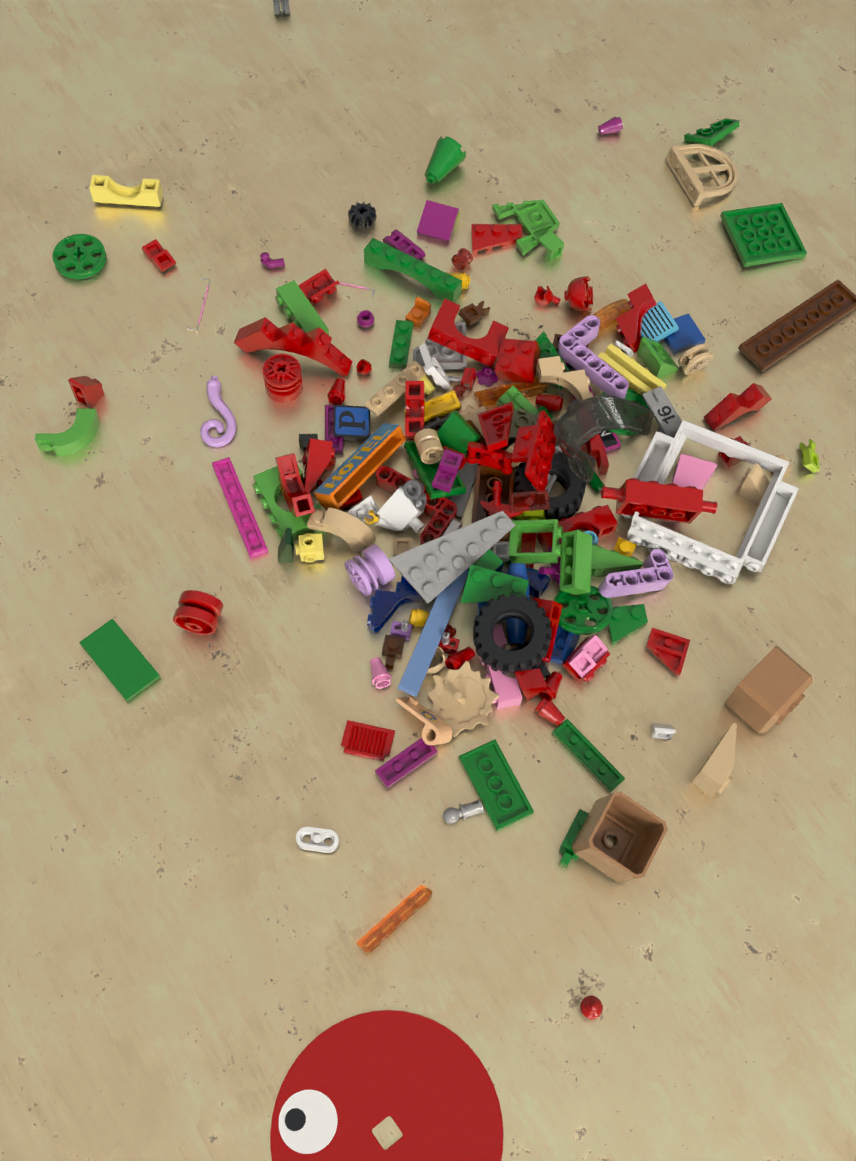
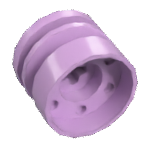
(369, 570)

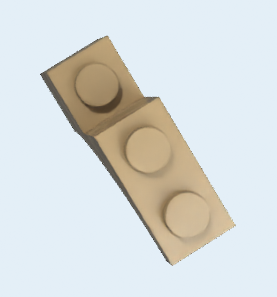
(553, 371)

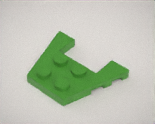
(535, 218)

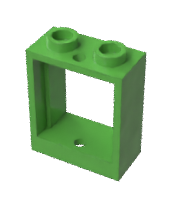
(535, 526)

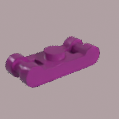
(402, 243)

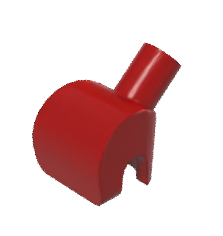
(544, 297)

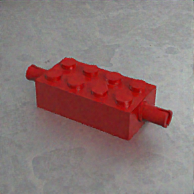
(659, 500)

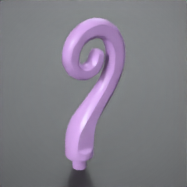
(214, 395)

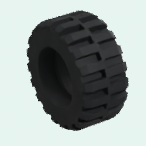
(565, 504)
(516, 608)

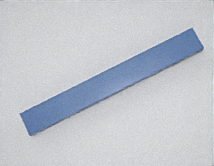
(431, 636)

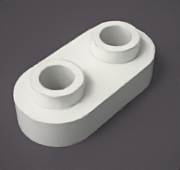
(318, 838)

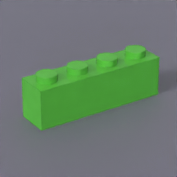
(298, 308)

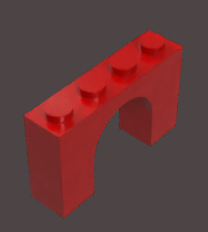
(446, 334)

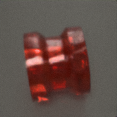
(461, 259)

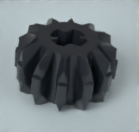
(362, 215)

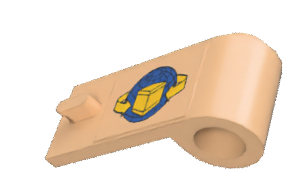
(435, 729)

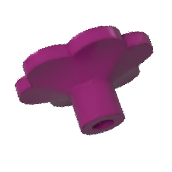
(487, 377)

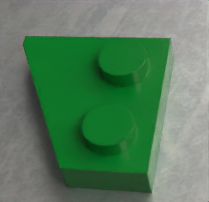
(625, 621)

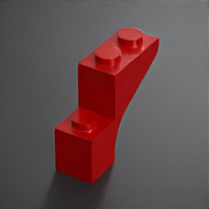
(631, 321)
(736, 405)

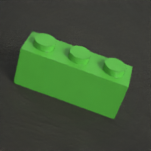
(576, 562)

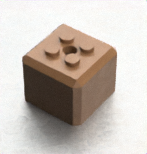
(770, 691)
(635, 834)

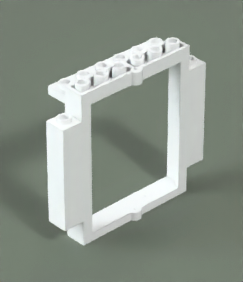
(694, 554)

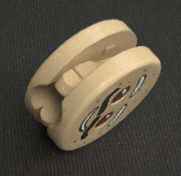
(695, 359)

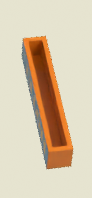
(360, 466)

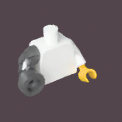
(402, 509)

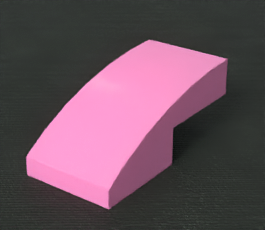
(587, 655)

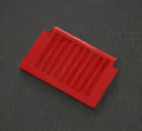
(367, 740)

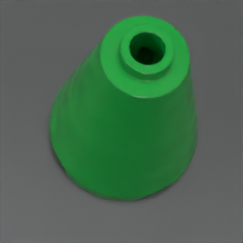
(444, 159)

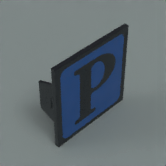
(351, 422)

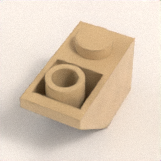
(753, 484)

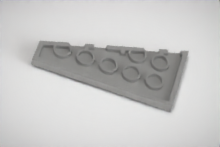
(442, 560)

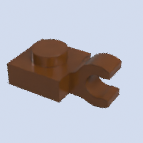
(393, 649)

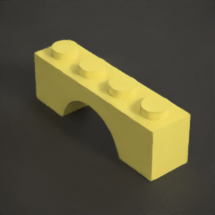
(107, 191)

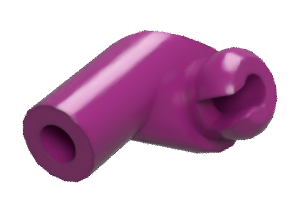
(271, 263)

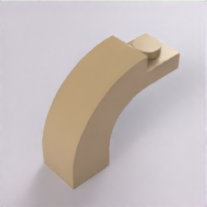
(344, 525)

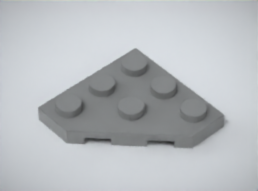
(446, 357)

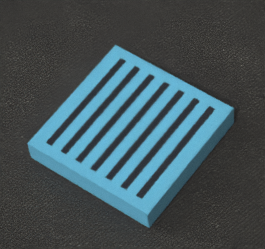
(658, 323)

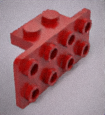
(536, 447)

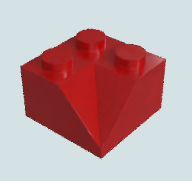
(517, 360)

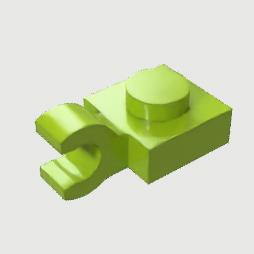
(810, 458)

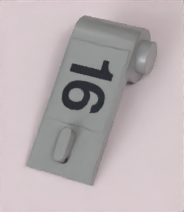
(663, 411)

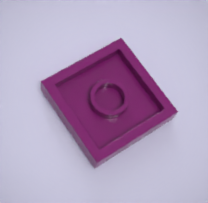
(437, 221)

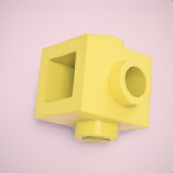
(310, 547)

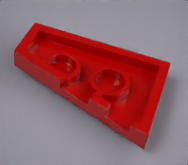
(492, 235)
(497, 425)

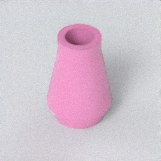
(380, 676)

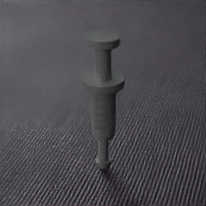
(437, 423)

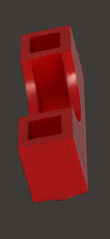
(598, 520)

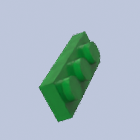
(401, 344)

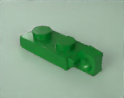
(566, 846)

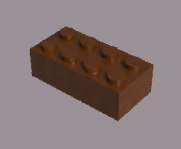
(483, 491)

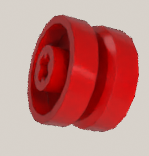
(198, 612)

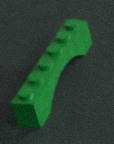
(438, 282)

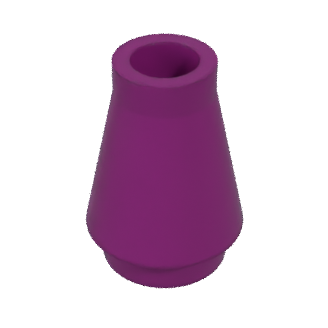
(613, 125)

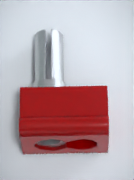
(466, 380)
(446, 641)

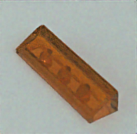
(490, 396)
(394, 919)

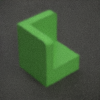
(553, 245)

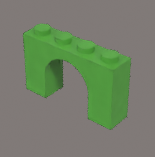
(269, 488)

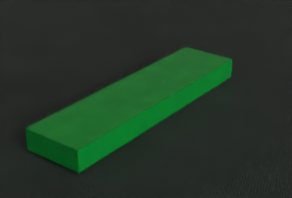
(588, 755)

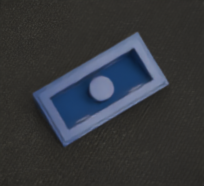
(564, 645)

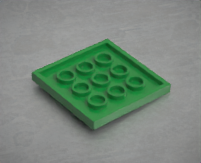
(763, 234)

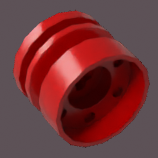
(282, 378)

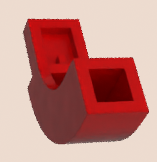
(295, 495)

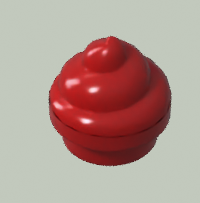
(591, 1007)

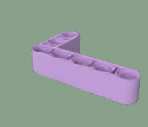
(575, 353)

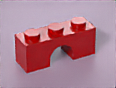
(414, 408)

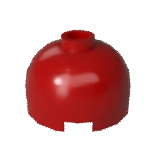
(579, 294)

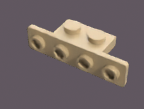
(394, 388)

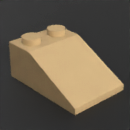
(716, 771)

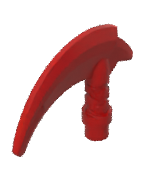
(496, 506)

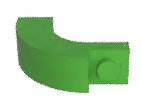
(74, 438)

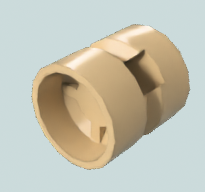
(429, 446)

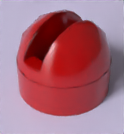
(364, 367)

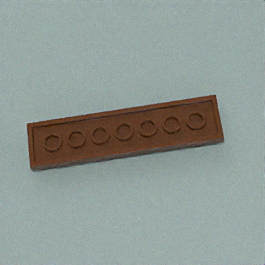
(799, 325)

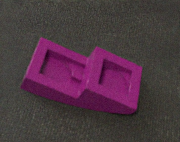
(447, 471)

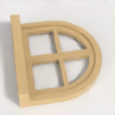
(687, 175)

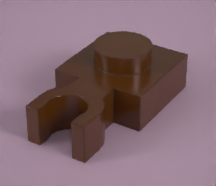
(472, 313)

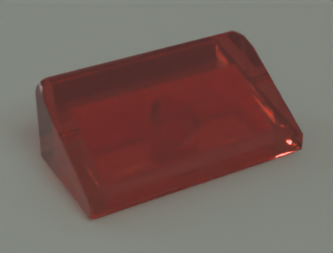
(529, 501)

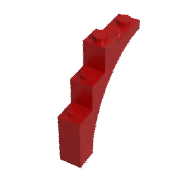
(290, 338)

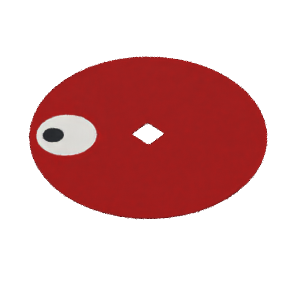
(380, 1069)

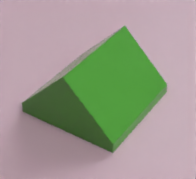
(656, 358)

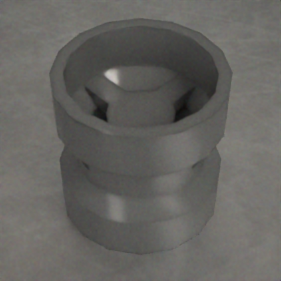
(284, 6)

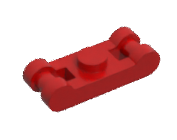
(489, 459)

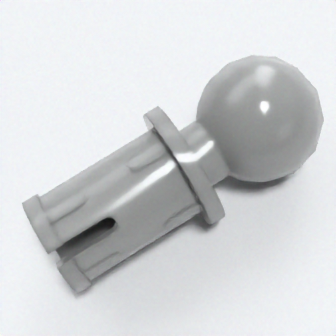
(451, 814)

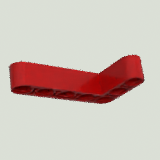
(436, 511)

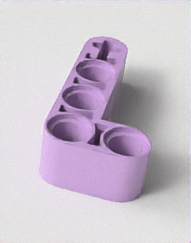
(653, 577)

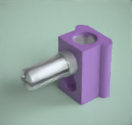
(405, 629)

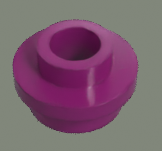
(365, 318)

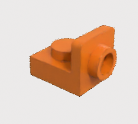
(419, 313)

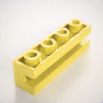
(638, 377)

